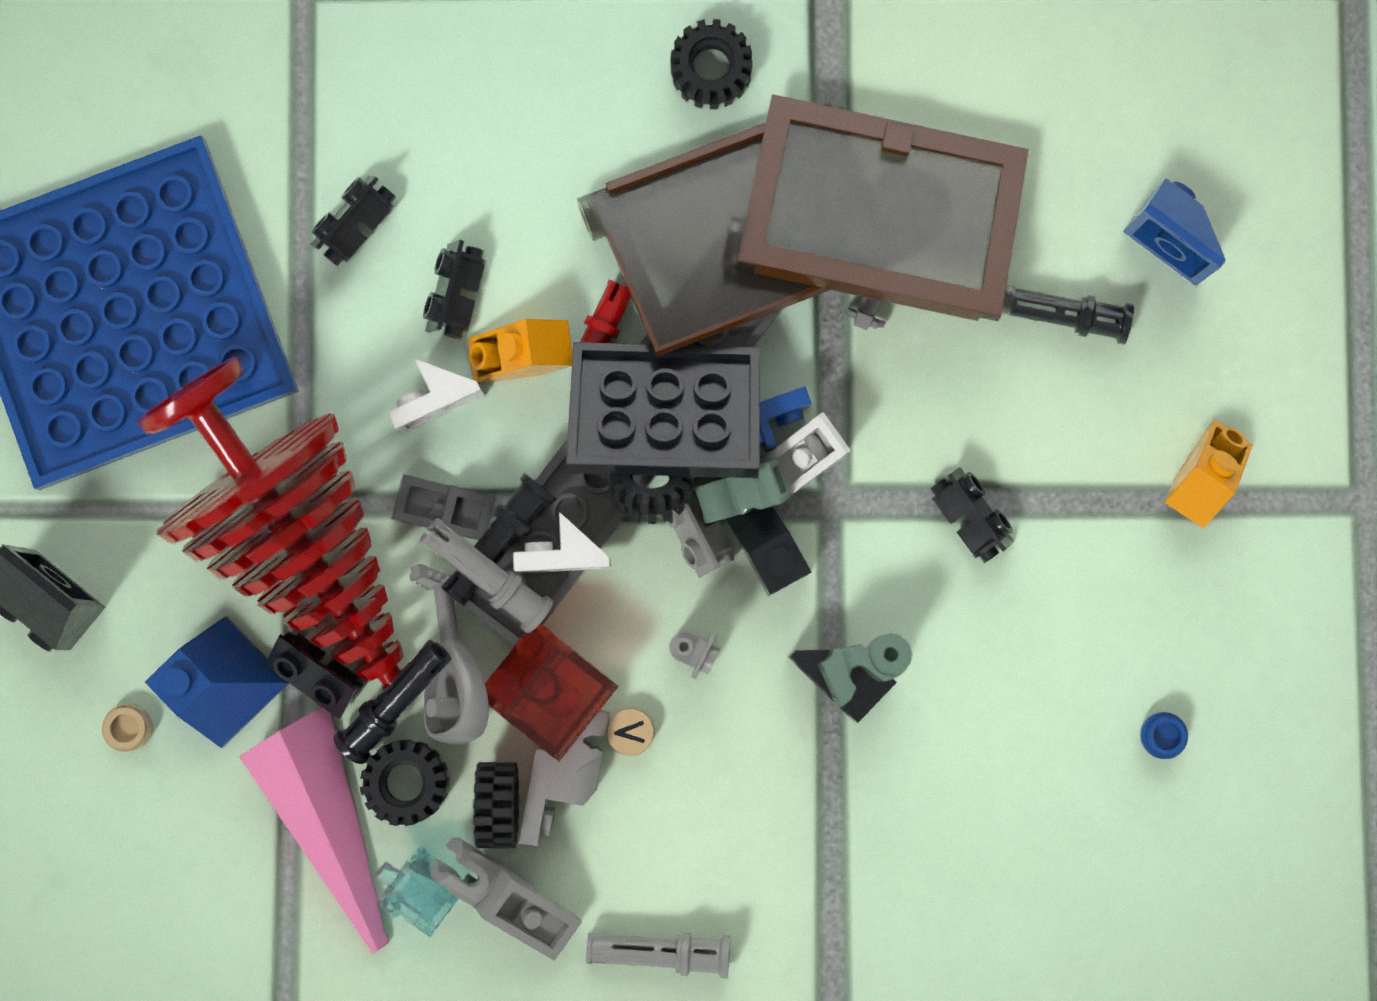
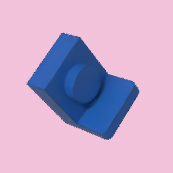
(785, 410)

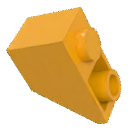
(520, 350)
(1210, 474)

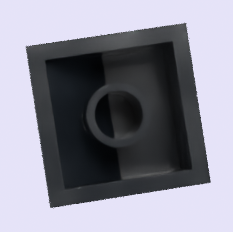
(44, 599)

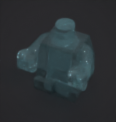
(415, 893)

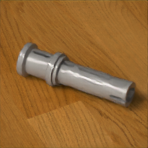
(502, 587)
(684, 953)

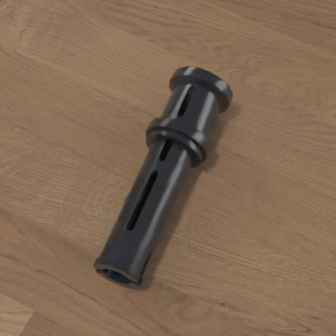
(1086, 310)
(510, 523)
(380, 716)

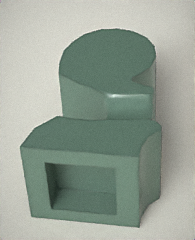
(737, 496)
(883, 660)

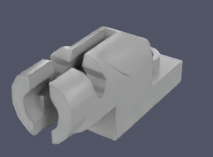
(566, 781)
(507, 900)

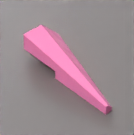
(311, 793)

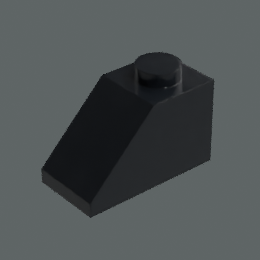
(769, 548)
(867, 691)

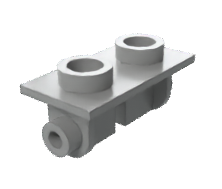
(701, 546)
(694, 652)

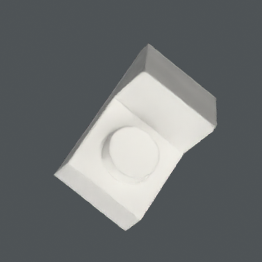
(446, 394)
(809, 452)
(575, 554)

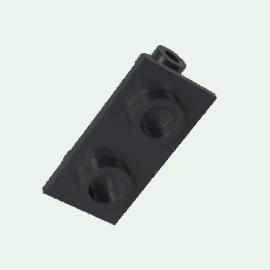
(361, 204)
(455, 271)
(985, 525)
(299, 664)

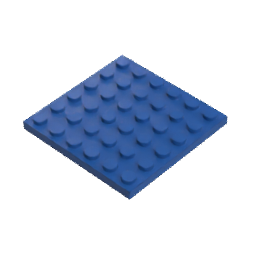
(119, 303)

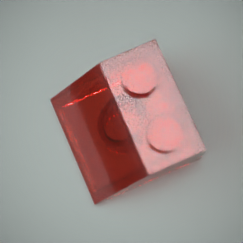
(548, 690)

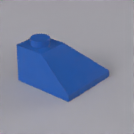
(1177, 232)
(217, 682)

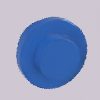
(1163, 735)

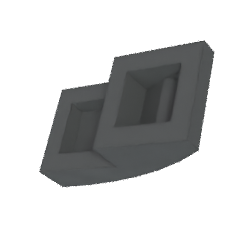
(460, 509)

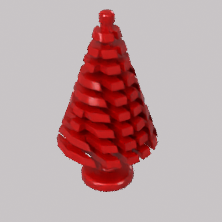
(284, 527)

